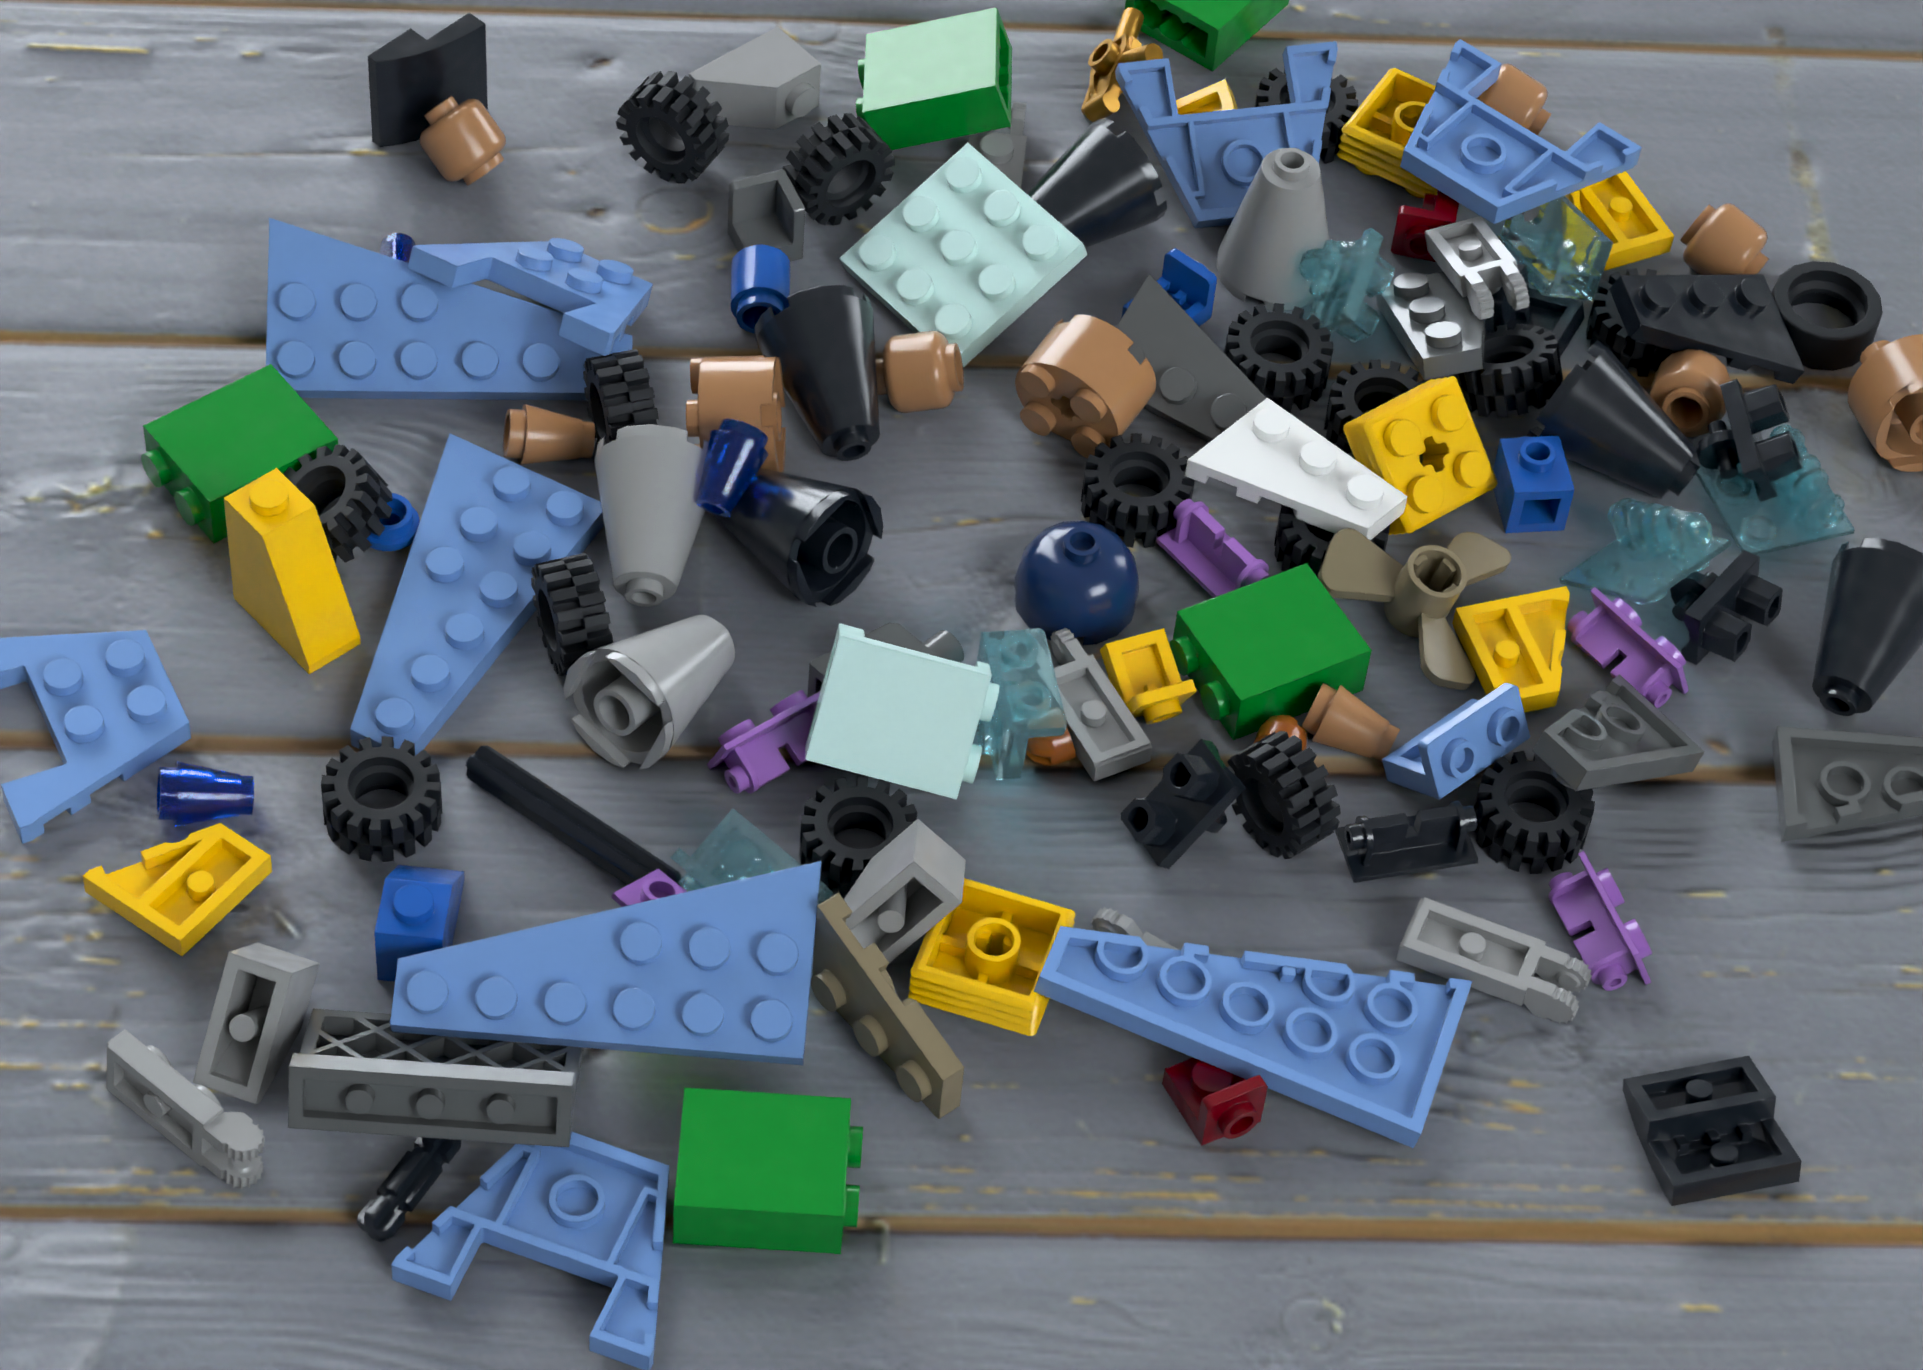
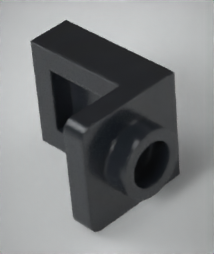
(1554, 314)

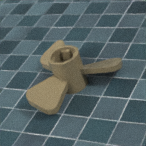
(1418, 593)

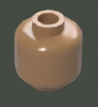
(1518, 98)
(462, 140)
(1724, 242)
(920, 371)
(1690, 390)

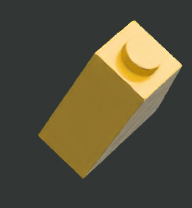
(287, 571)

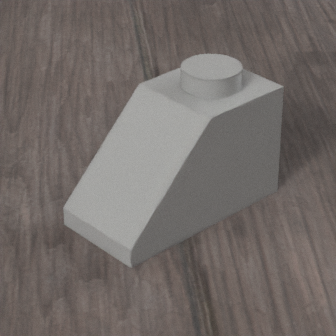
(762, 82)
(905, 890)
(254, 1020)

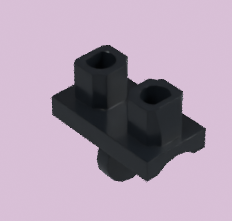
(1743, 443)
(1715, 603)
(1184, 804)

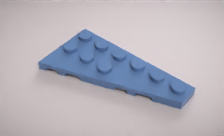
(465, 587)
(669, 975)

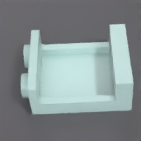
(900, 714)

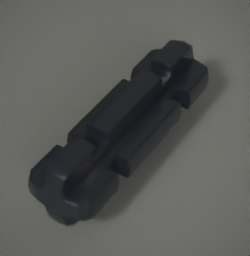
(406, 1186)

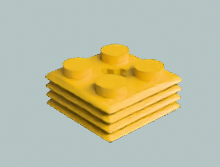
(1382, 126)
(1432, 423)
(957, 963)

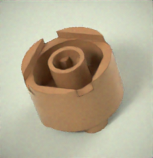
(1083, 384)
(740, 390)
(1889, 400)

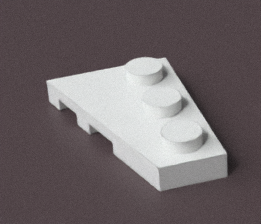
(1293, 465)

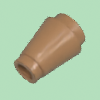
(546, 436)
(1349, 724)

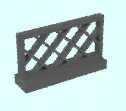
(415, 1097)

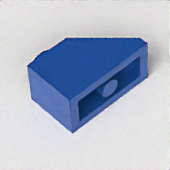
(415, 914)

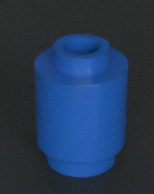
(758, 282)

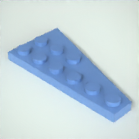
(375, 330)
(1305, 1025)

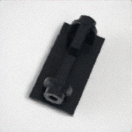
(1409, 844)

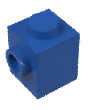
(1532, 484)

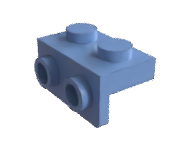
(1460, 744)

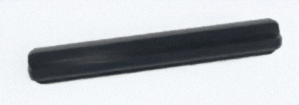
(563, 817)

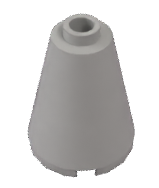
(1274, 229)
(649, 508)
(647, 688)

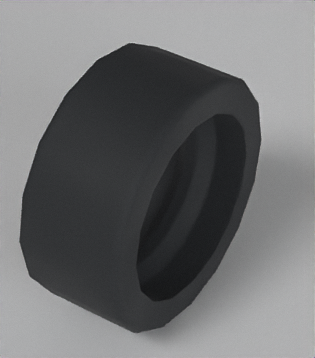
(1838, 288)

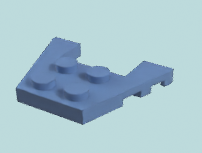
(1219, 152)
(1494, 161)
(591, 293)
(104, 710)
(571, 1209)

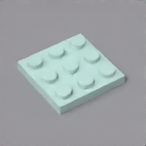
(964, 254)

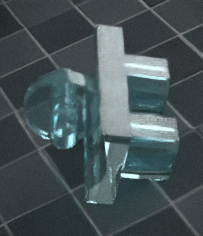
(1341, 279)

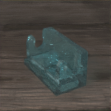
(1560, 249)

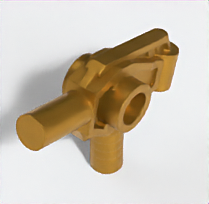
(1103, 88)

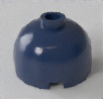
(1077, 580)

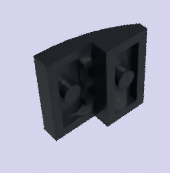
(418, 74)
(1710, 1130)

